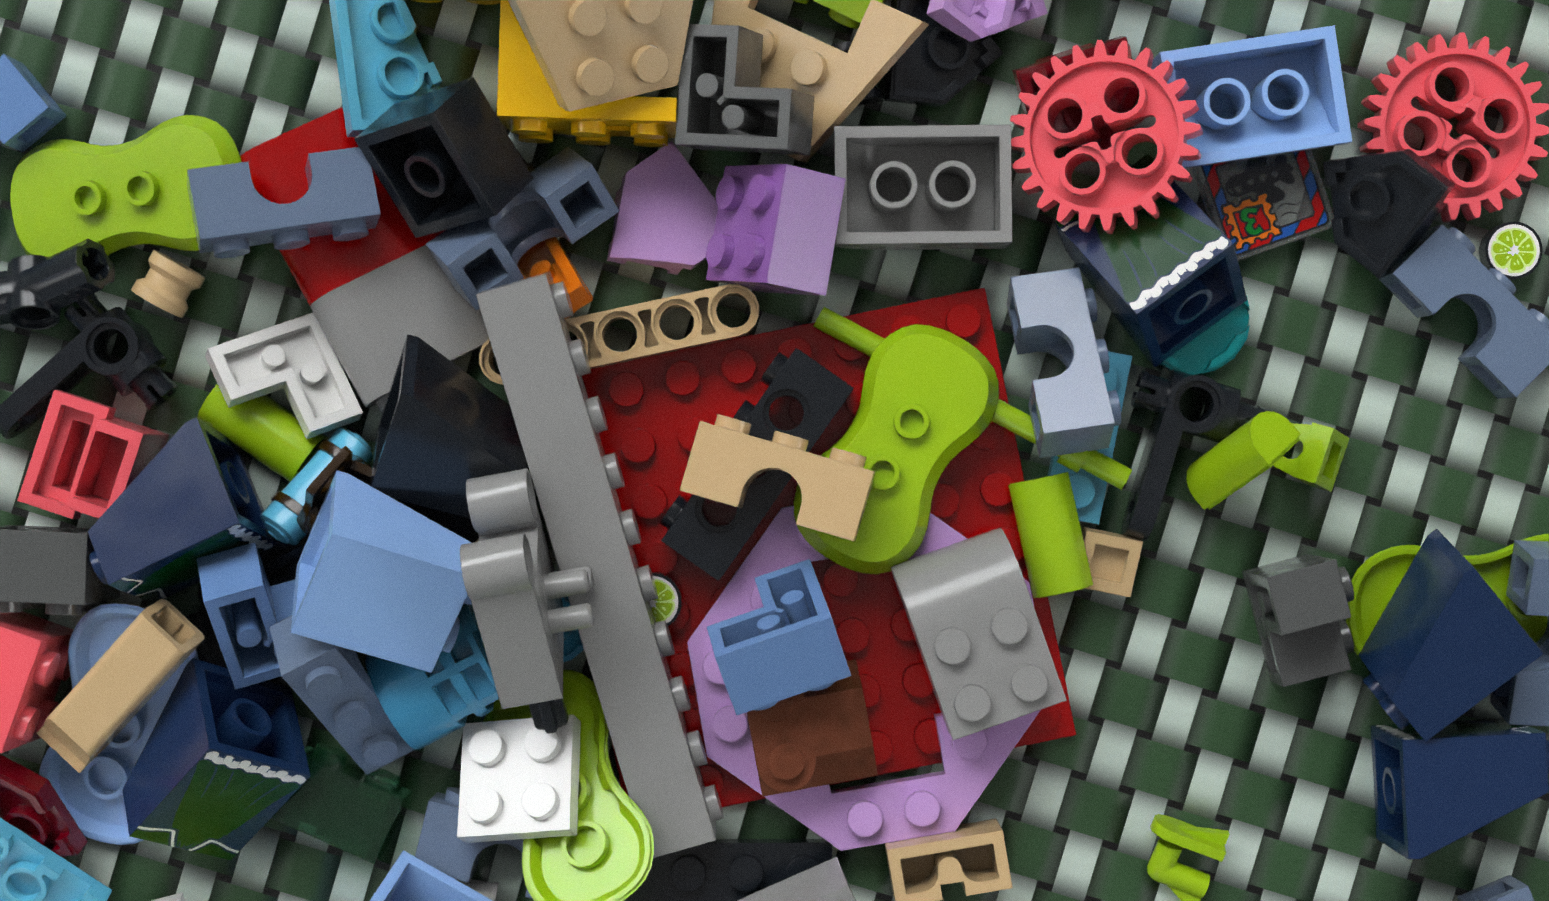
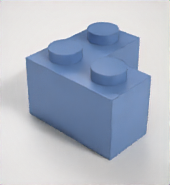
(243, 610)
(783, 645)

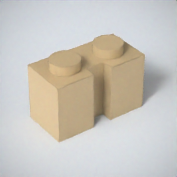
(969, 855)

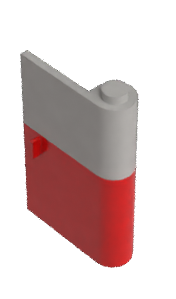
(370, 287)

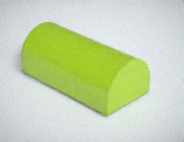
(263, 431)
(1240, 458)
(1050, 535)

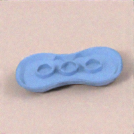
(96, 793)

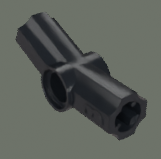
(41, 285)

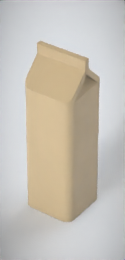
(120, 683)

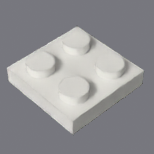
(518, 781)

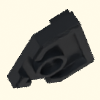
(936, 62)
(1383, 205)

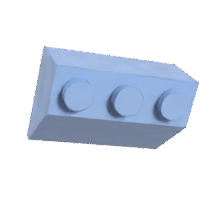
(1263, 95)

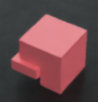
(85, 457)

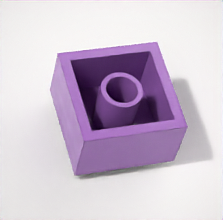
(775, 228)

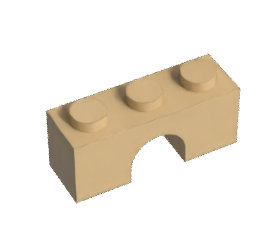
(729, 459)

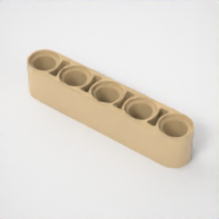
(647, 321)

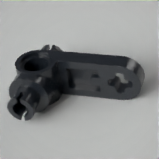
(87, 352)
(1221, 417)

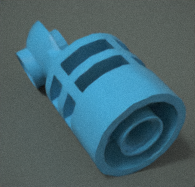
(436, 703)

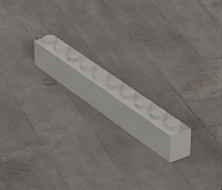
(589, 529)

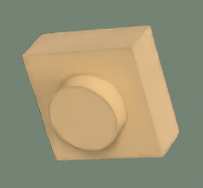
(1112, 560)

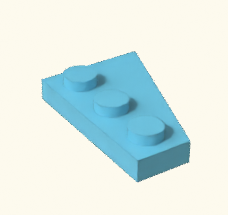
(377, 59)
(38, 874)

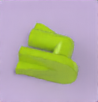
(1175, 835)

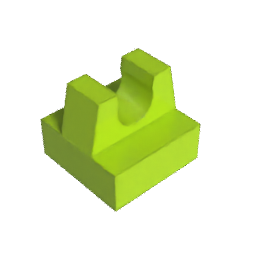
(1320, 456)

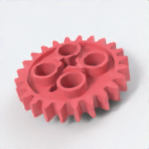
(1479, 83)
(1090, 86)

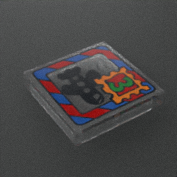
(1265, 200)

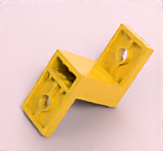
(531, 110)

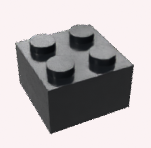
(444, 158)

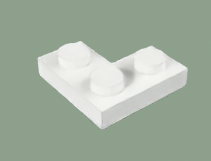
(288, 358)

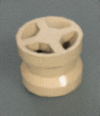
(167, 284)

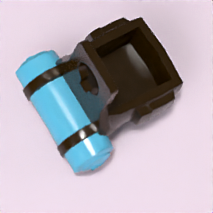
(298, 504)

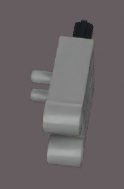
(521, 596)

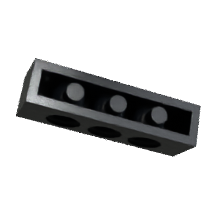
(821, 396)

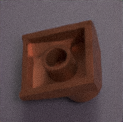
(814, 738)

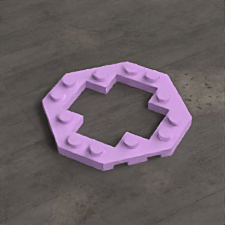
(859, 813)

